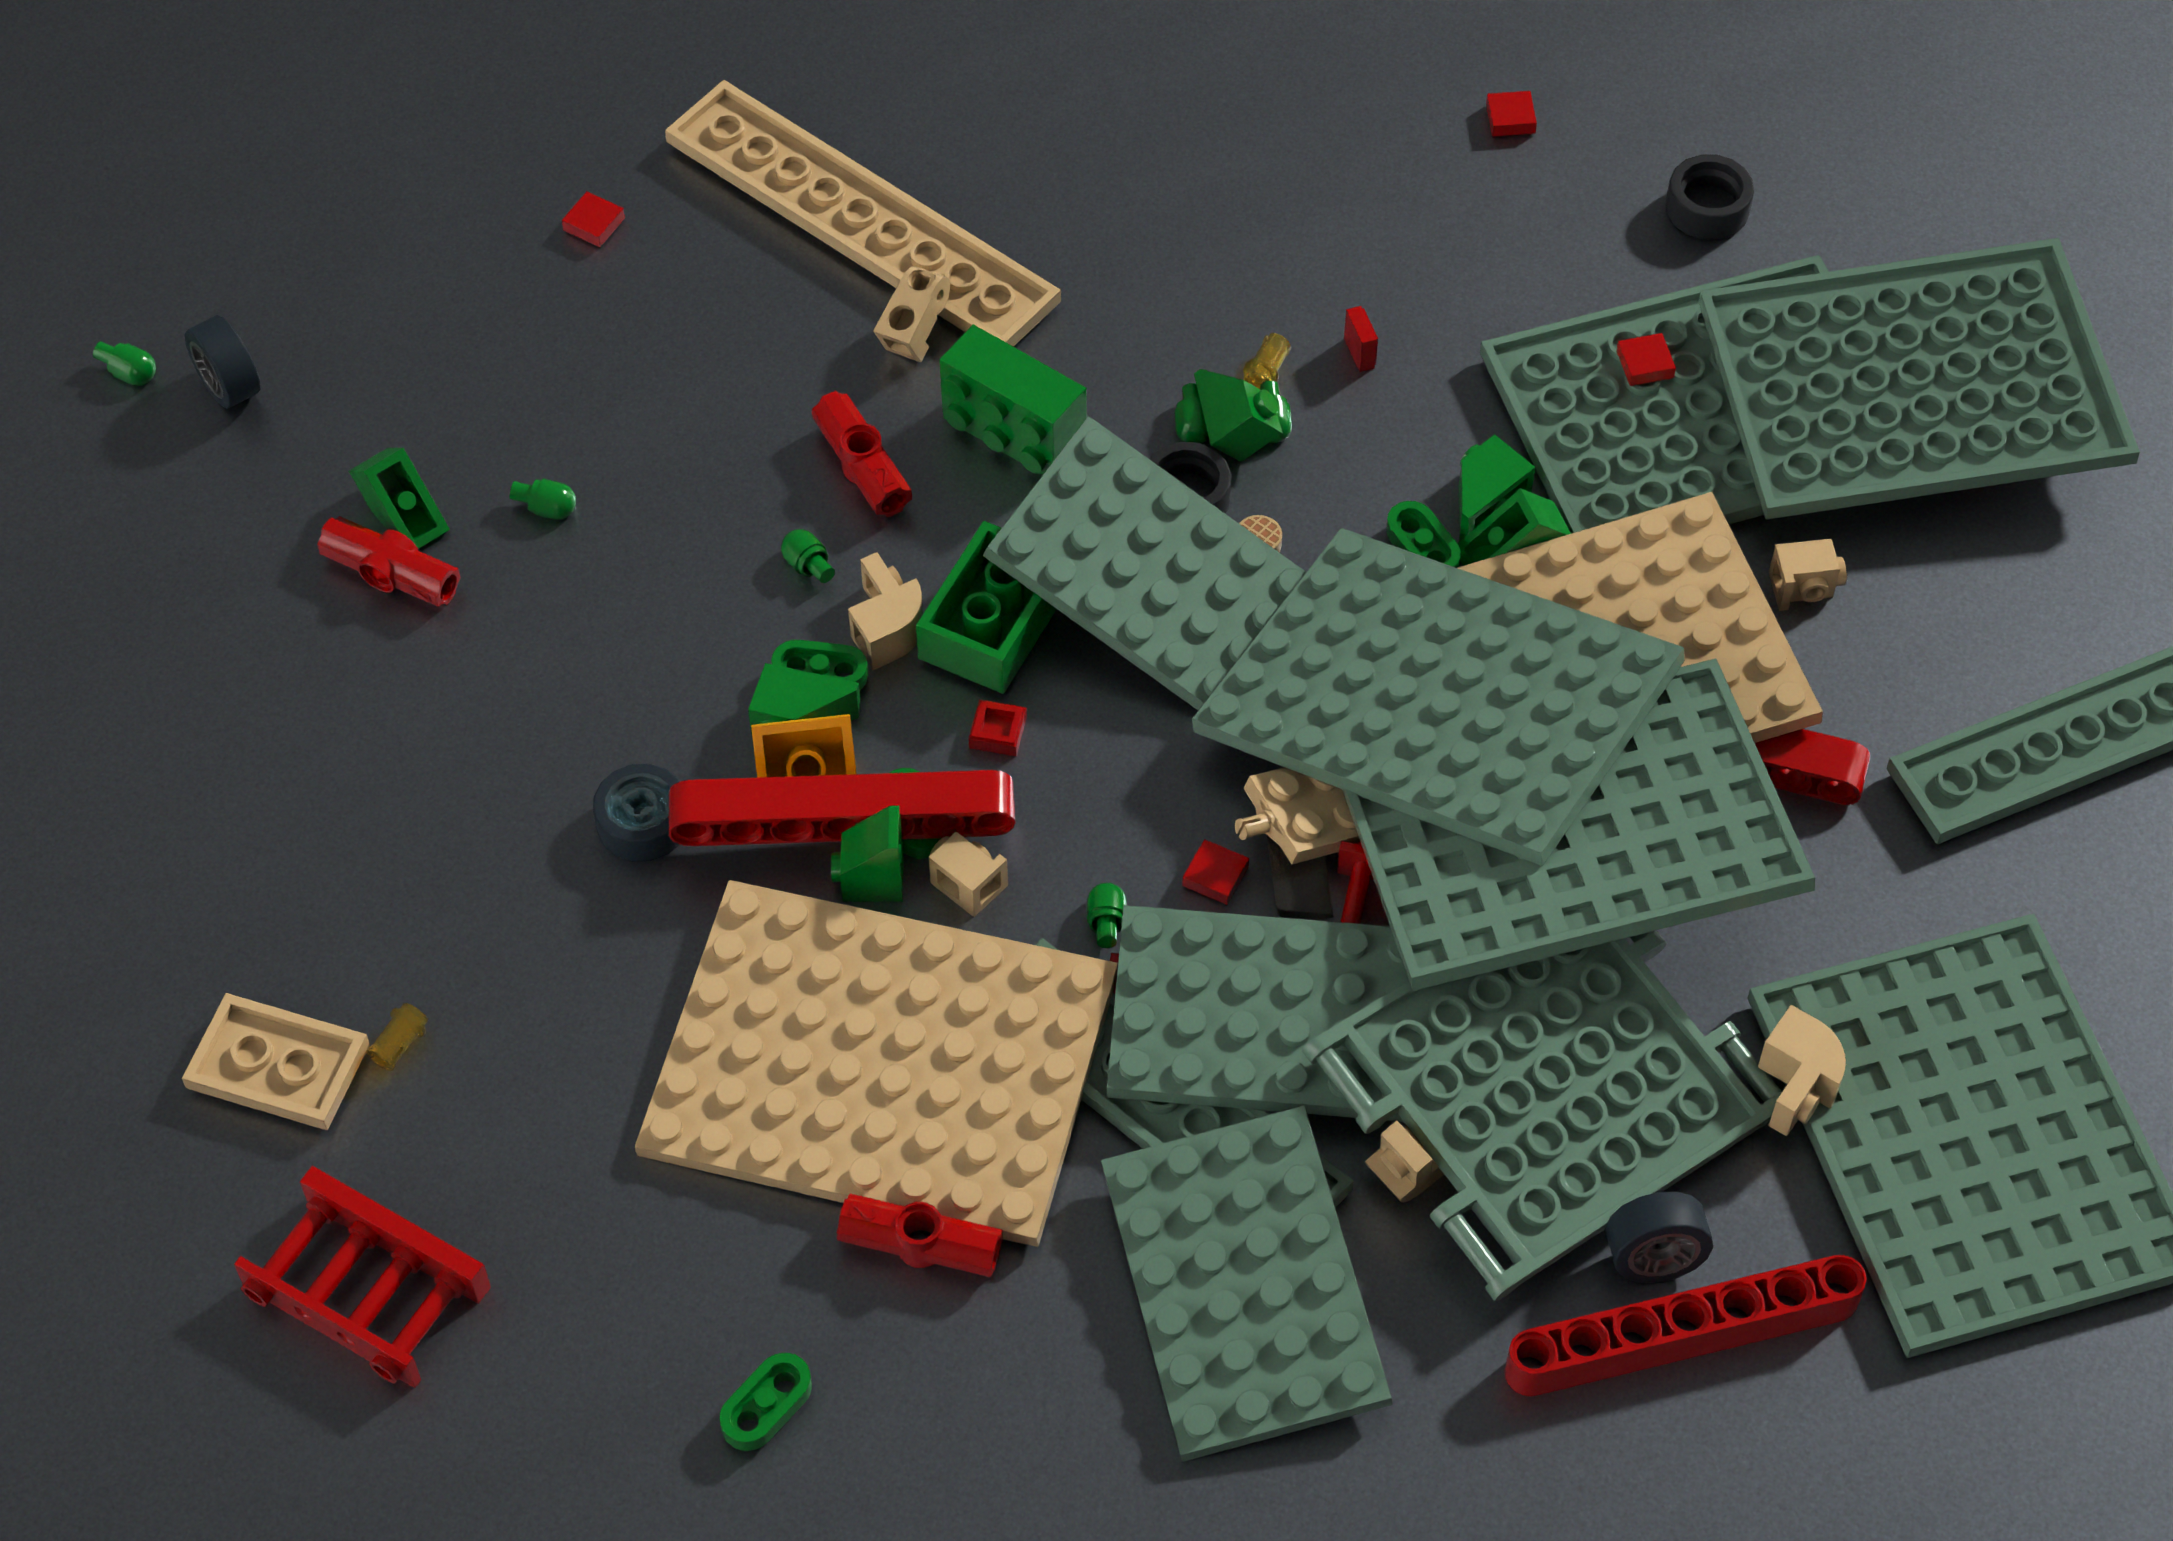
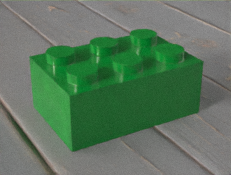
(1010, 399)
(981, 619)

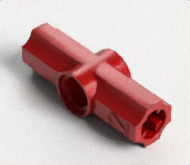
(862, 454)
(388, 561)
(951, 1242)

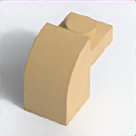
(887, 621)
(1809, 1061)
(1403, 1163)

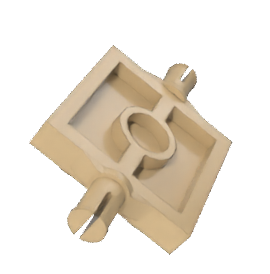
(1297, 814)

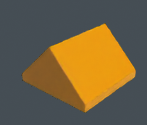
(804, 747)

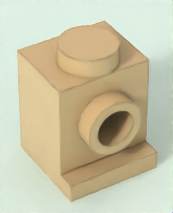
(1805, 572)
(967, 872)

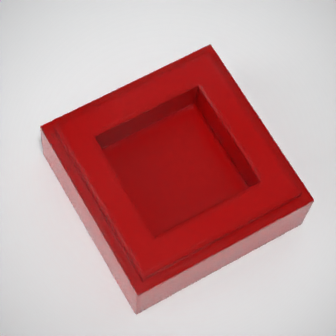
(1511, 113)
(593, 219)
(1361, 338)
(1646, 359)
(997, 727)
(1215, 871)

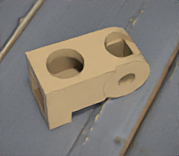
(912, 313)

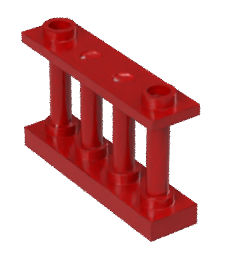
(368, 1226)

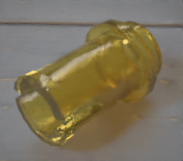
(1267, 360)
(397, 1036)

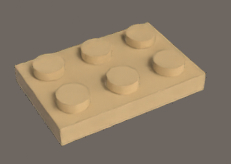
(276, 1061)

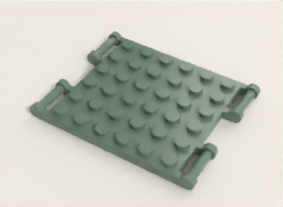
(1549, 1094)

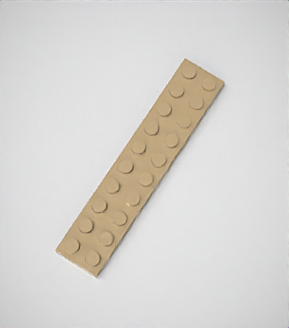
(859, 212)

